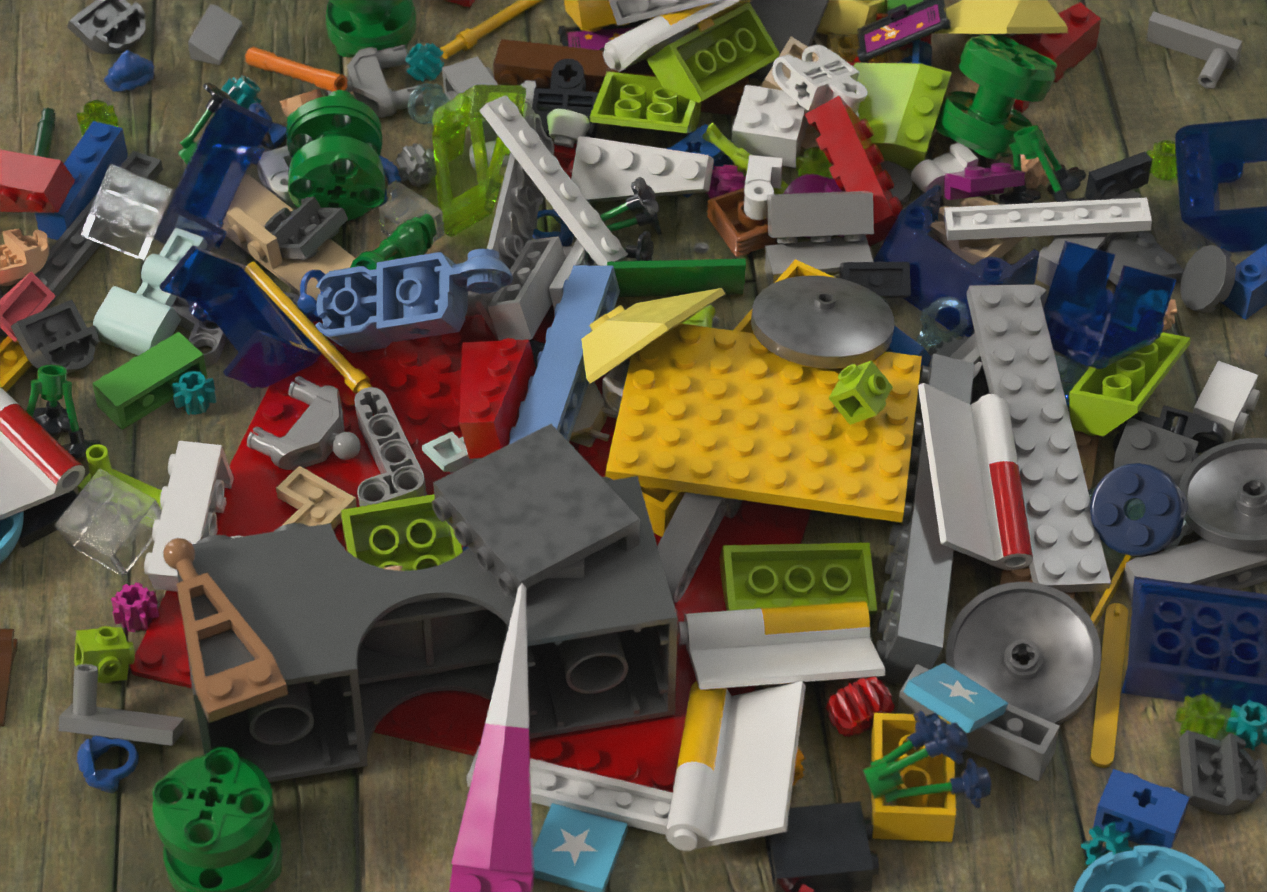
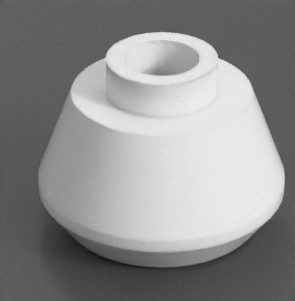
(567, 126)

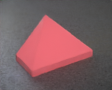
(23, 301)

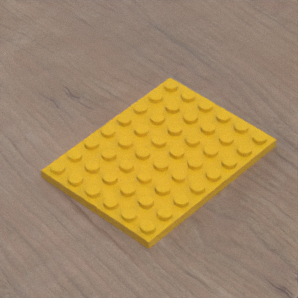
(742, 424)

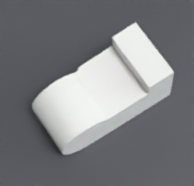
(932, 172)
(274, 173)
(761, 178)

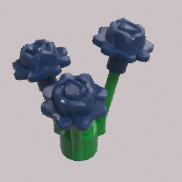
(938, 738)

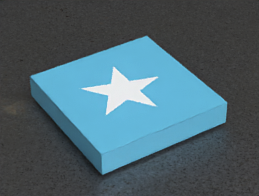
(955, 697)
(578, 848)

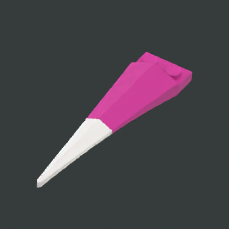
(497, 828)

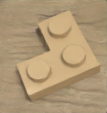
(314, 498)

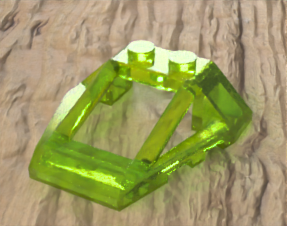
(448, 143)

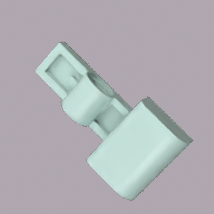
(145, 318)

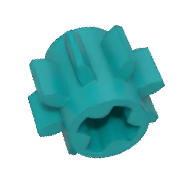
(424, 61)
(242, 91)
(194, 392)
(1249, 723)
(1114, 839)

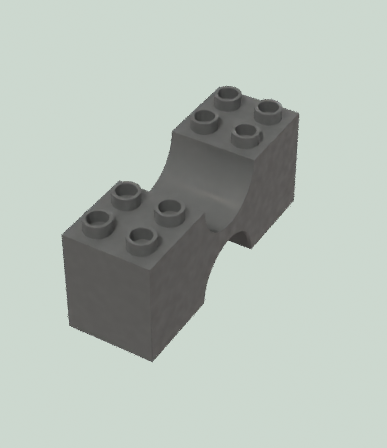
(374, 637)

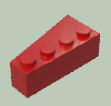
(1064, 48)
(856, 161)
(32, 183)
(491, 392)

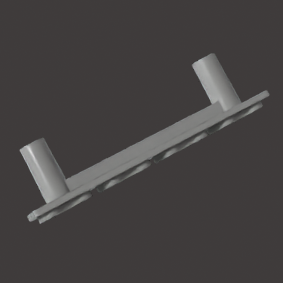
(514, 214)

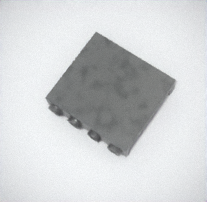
(533, 510)

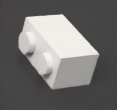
(1227, 398)

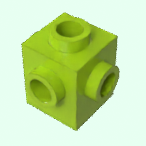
(860, 392)
(105, 649)

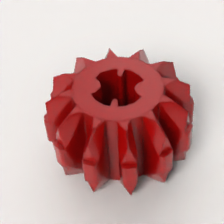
(855, 706)

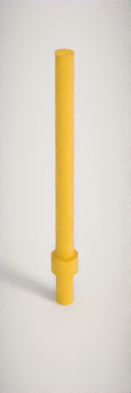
(469, 37)
(354, 378)

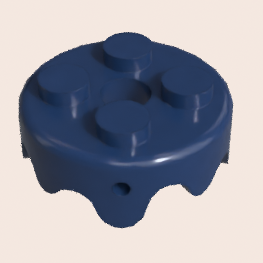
(1163, 514)

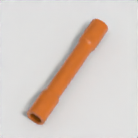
(320, 77)

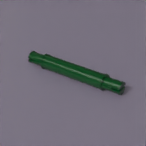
(44, 133)

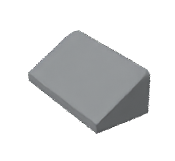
(213, 35)

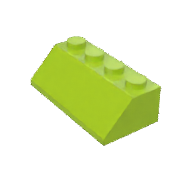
(716, 57)
(1119, 391)

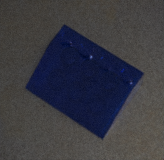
(1196, 643)

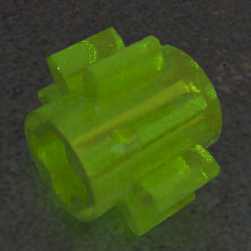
(96, 111)
(1164, 160)
(813, 163)
(1200, 716)

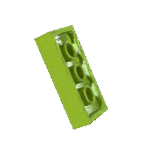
(796, 575)

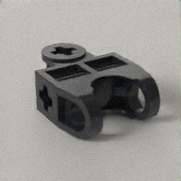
(565, 94)
(1188, 425)

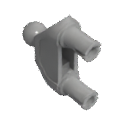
(369, 83)
(313, 435)

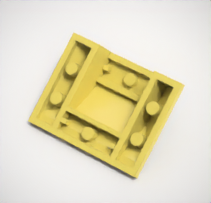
(1003, 17)
(627, 331)

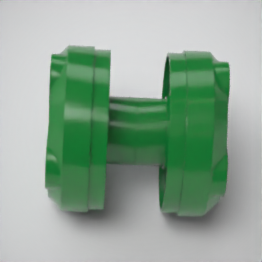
(369, 23)
(1004, 74)
(336, 154)
(217, 825)

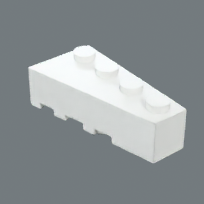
(609, 167)
(188, 504)

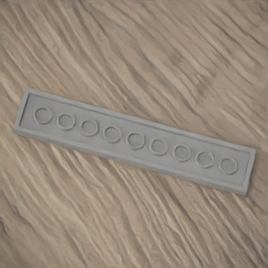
(1056, 498)

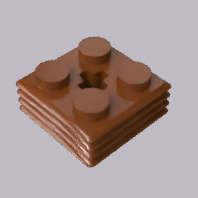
(735, 227)

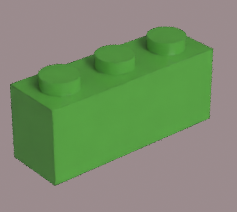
(147, 380)

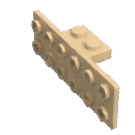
(246, 227)

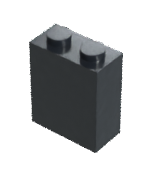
(823, 850)

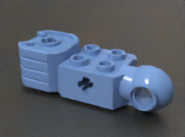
(404, 298)

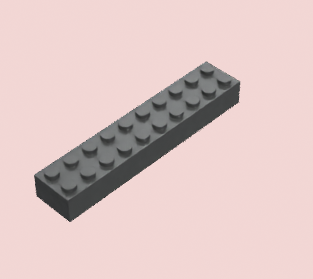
(919, 563)

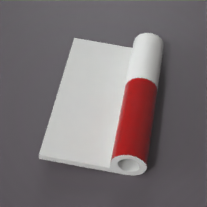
(31, 461)
(976, 478)

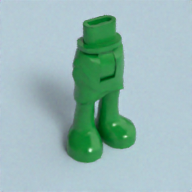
(407, 240)

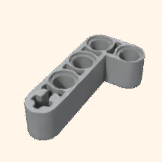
(399, 469)
(690, 536)

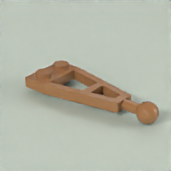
(236, 687)

